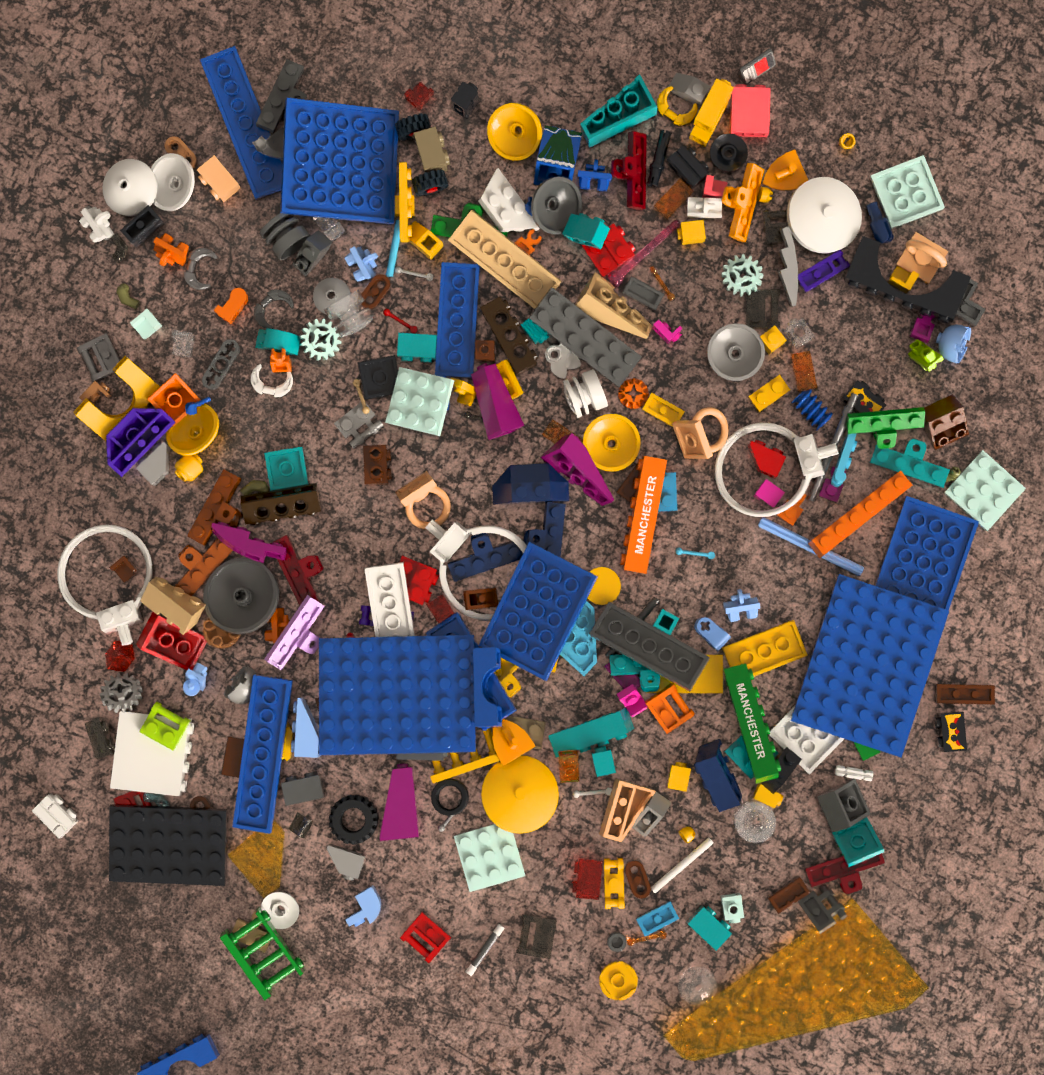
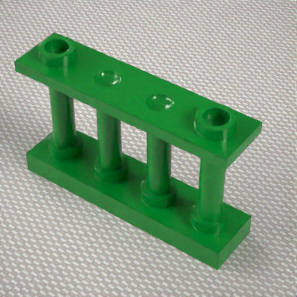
(242, 955)

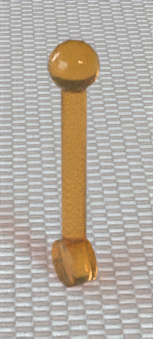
(671, 296)
(662, 934)

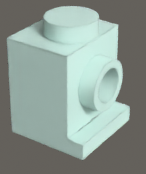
(732, 900)

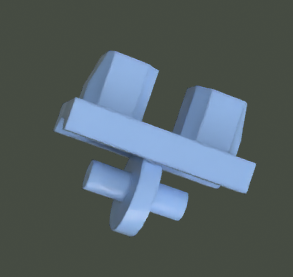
(364, 260)
(740, 603)
(195, 680)

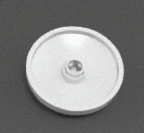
(824, 215)

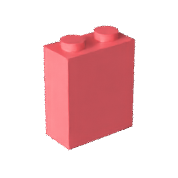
(750, 111)

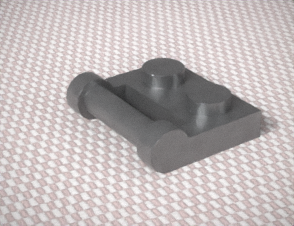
(105, 354)

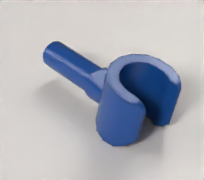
(191, 407)

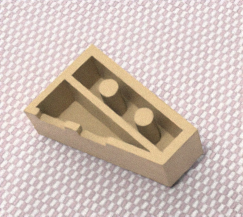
(173, 604)

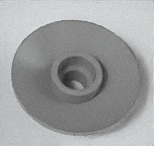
(324, 287)

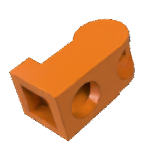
(233, 306)

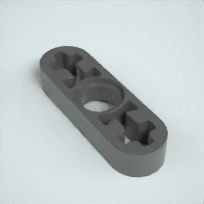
(218, 356)

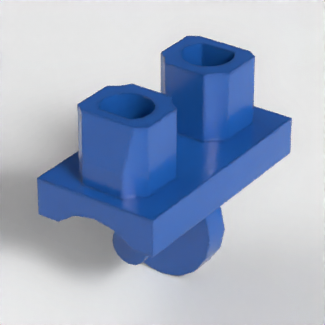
(602, 178)

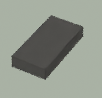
(643, 293)

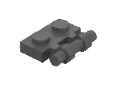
(817, 912)

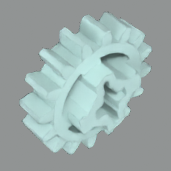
(749, 277)
(325, 344)

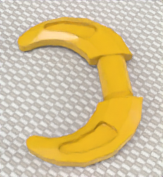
(663, 106)

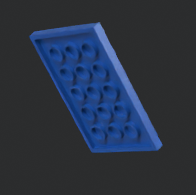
(926, 553)
(538, 610)

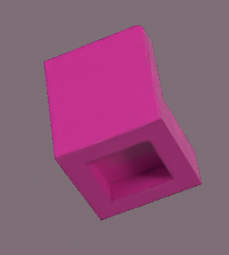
(769, 493)

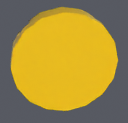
(606, 586)
(618, 980)

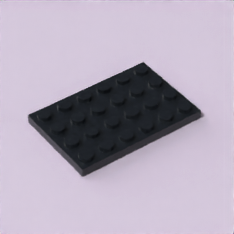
(167, 845)

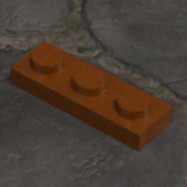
(965, 694)

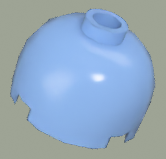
(953, 342)

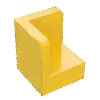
(902, 279)

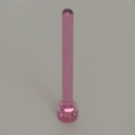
(617, 276)

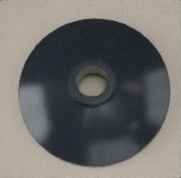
(729, 143)

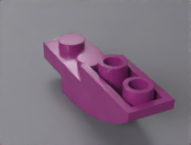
(240, 541)

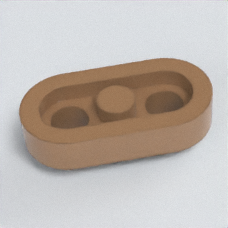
(182, 149)

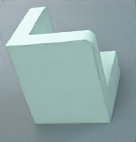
(146, 324)

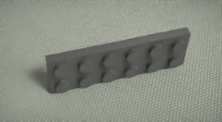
(584, 337)
(649, 646)

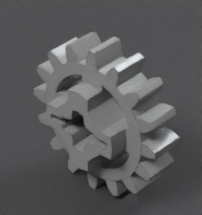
(121, 692)

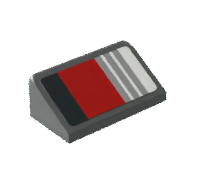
(757, 67)

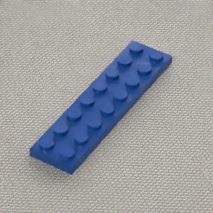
(240, 116)
(262, 753)

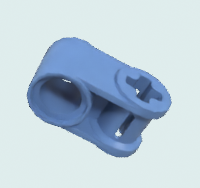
(714, 635)

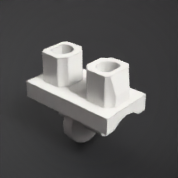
(704, 207)
(98, 222)

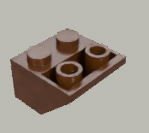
(945, 422)

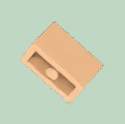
(218, 178)

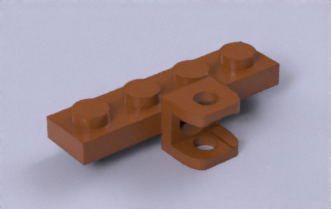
(217, 508)
(200, 565)

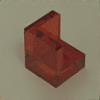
(419, 95)
(440, 609)
(119, 656)

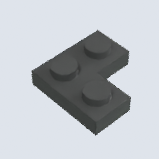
(968, 309)

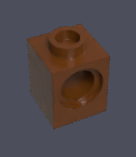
(484, 351)

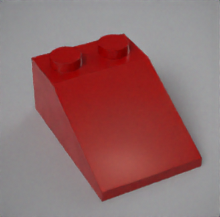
(169, 644)

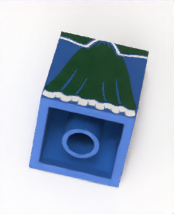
(557, 154)

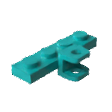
(911, 463)
(625, 666)

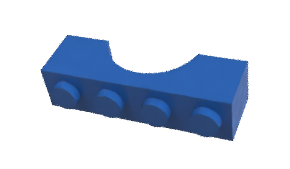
(484, 663)
(200, 1052)

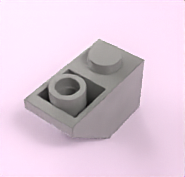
(156, 465)

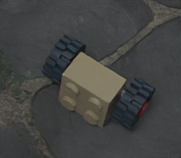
(430, 150)

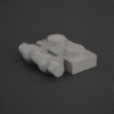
(355, 420)

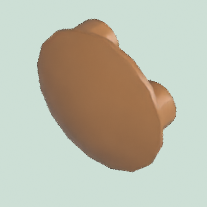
(217, 637)

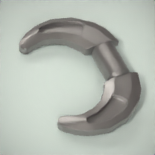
(189, 276)

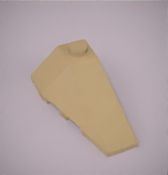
(607, 307)

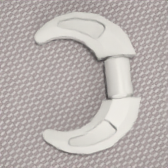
(279, 391)

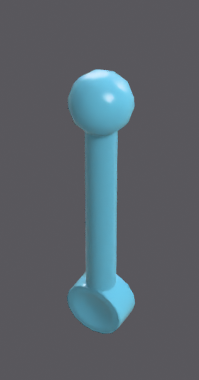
(711, 555)

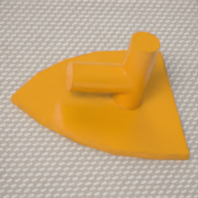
(785, 173)
(510, 741)

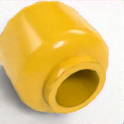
(188, 467)

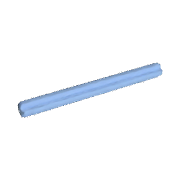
(802, 542)

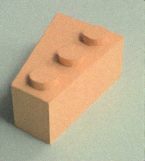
(623, 808)

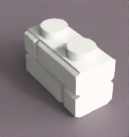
(55, 815)

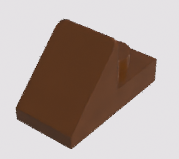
(480, 598)

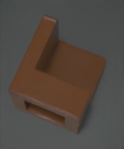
(125, 568)

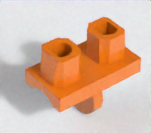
(169, 253)
(278, 623)

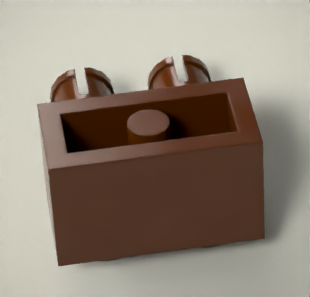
(376, 465)

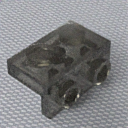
(99, 737)

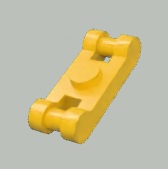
(614, 883)

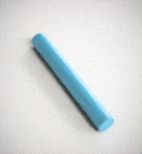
(394, 250)

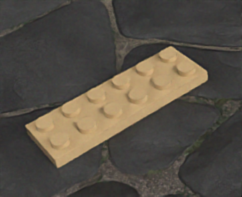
(503, 259)

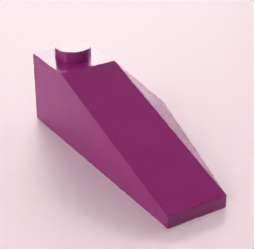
(575, 462)

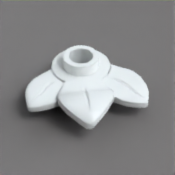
(564, 360)

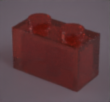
(588, 878)

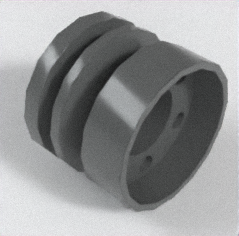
(285, 234)

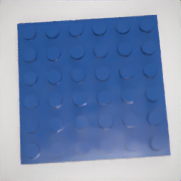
(339, 161)

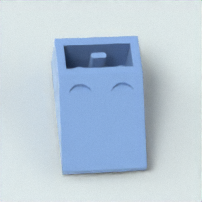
(306, 731)

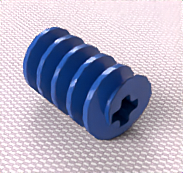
(812, 408)

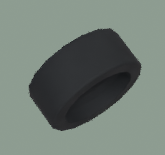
(435, 797)

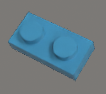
(668, 497)
(657, 918)

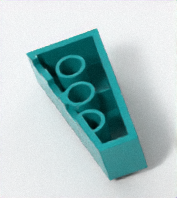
(620, 113)
(592, 732)

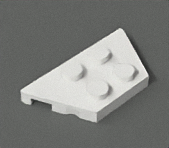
(505, 205)

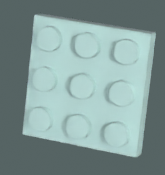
(907, 192)
(419, 401)
(984, 490)
(488, 857)

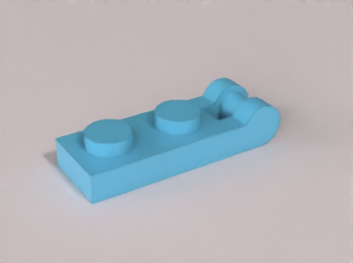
(843, 460)

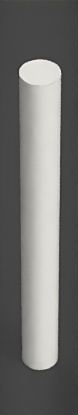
(681, 865)

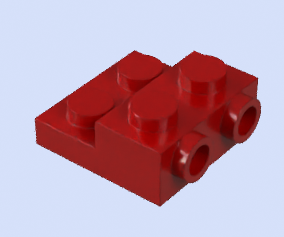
(613, 252)
(419, 580)

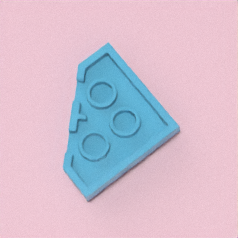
(580, 646)

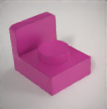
(663, 331)
(632, 700)

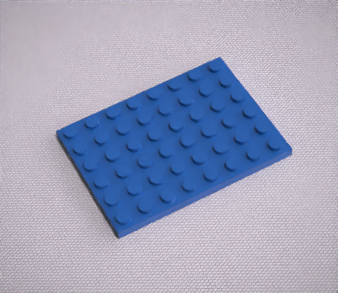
(869, 665)
(396, 695)

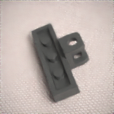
(282, 89)

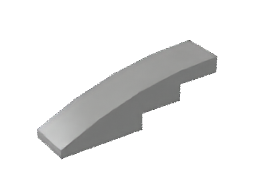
(789, 274)

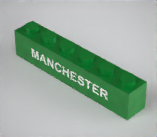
(751, 724)

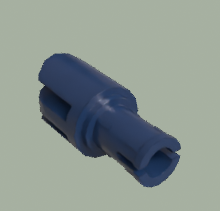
(879, 225)

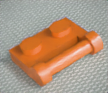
(665, 713)

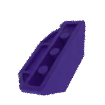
(135, 436)

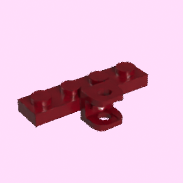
(634, 170)
(299, 570)
(839, 870)

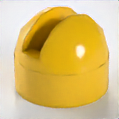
(850, 142)
(763, 195)
(687, 834)

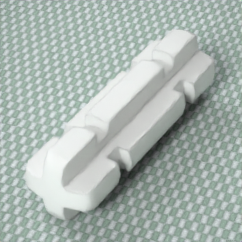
(854, 773)

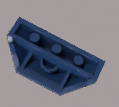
(530, 485)

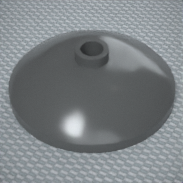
(564, 200)

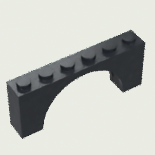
(941, 303)

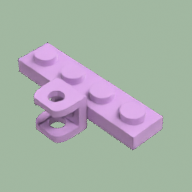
(296, 634)

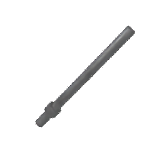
(836, 439)

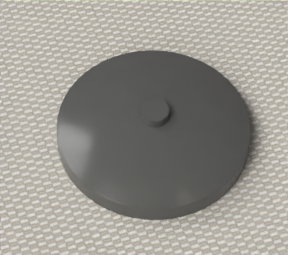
(241, 595)

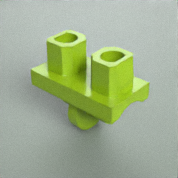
(924, 355)

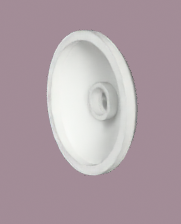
(174, 181)
(138, 193)

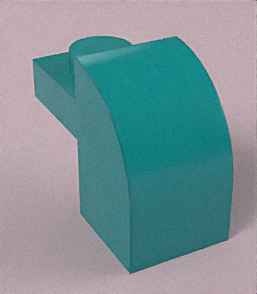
(278, 339)
(665, 621)

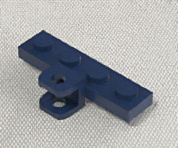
(552, 533)
(484, 557)

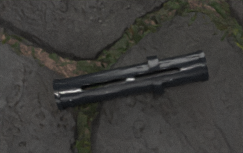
(656, 166)

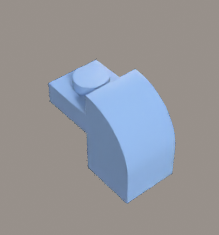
(370, 907)

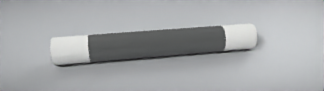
(485, 949)

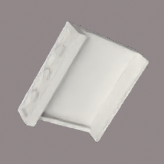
(145, 764)

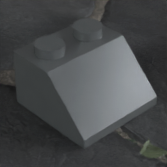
(843, 805)

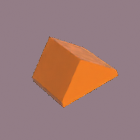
(173, 397)

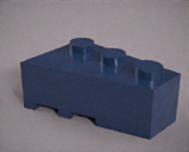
(717, 777)

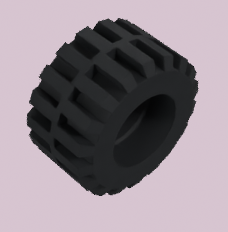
(339, 828)

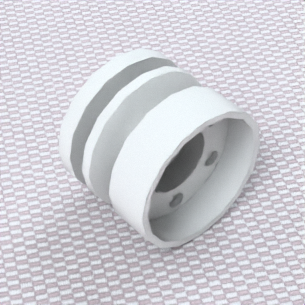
(585, 393)

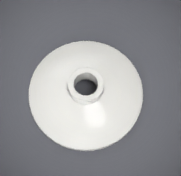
(281, 918)

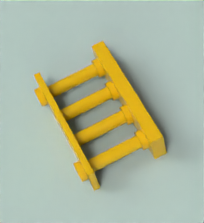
(459, 768)

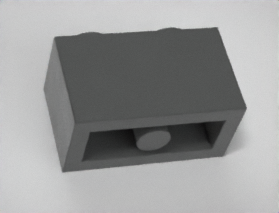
(302, 789)

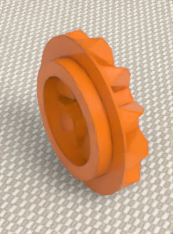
(627, 400)

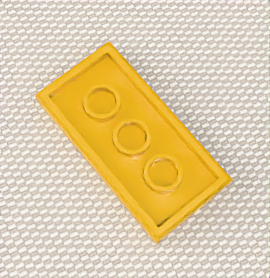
(767, 649)
(708, 682)

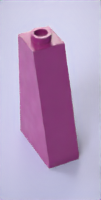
(495, 402)
(400, 812)

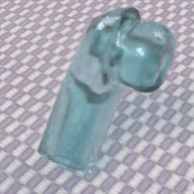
(159, 799)

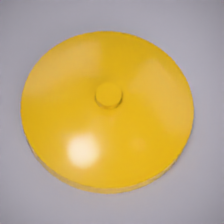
(519, 795)

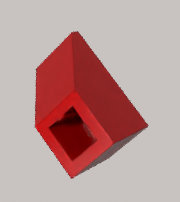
(766, 460)

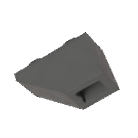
(311, 252)

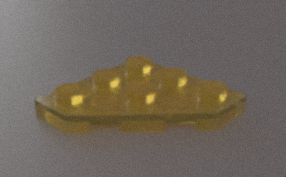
(261, 859)

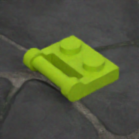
(161, 731)

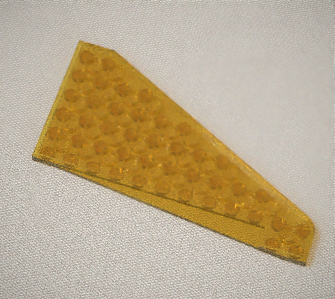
(803, 988)

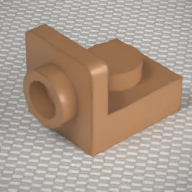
(93, 391)

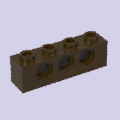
(501, 307)
(287, 496)

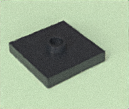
(378, 376)

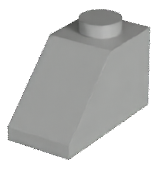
(689, 88)
(652, 814)
(346, 861)

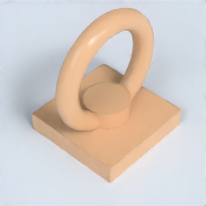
(922, 257)
(693, 438)
(418, 490)

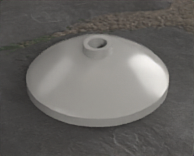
(736, 338)

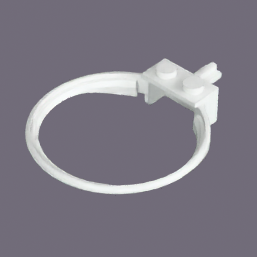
(808, 455)
(449, 543)
(120, 616)

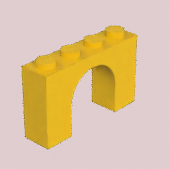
(711, 112)
(141, 386)

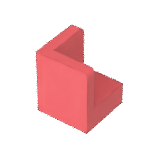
(713, 188)

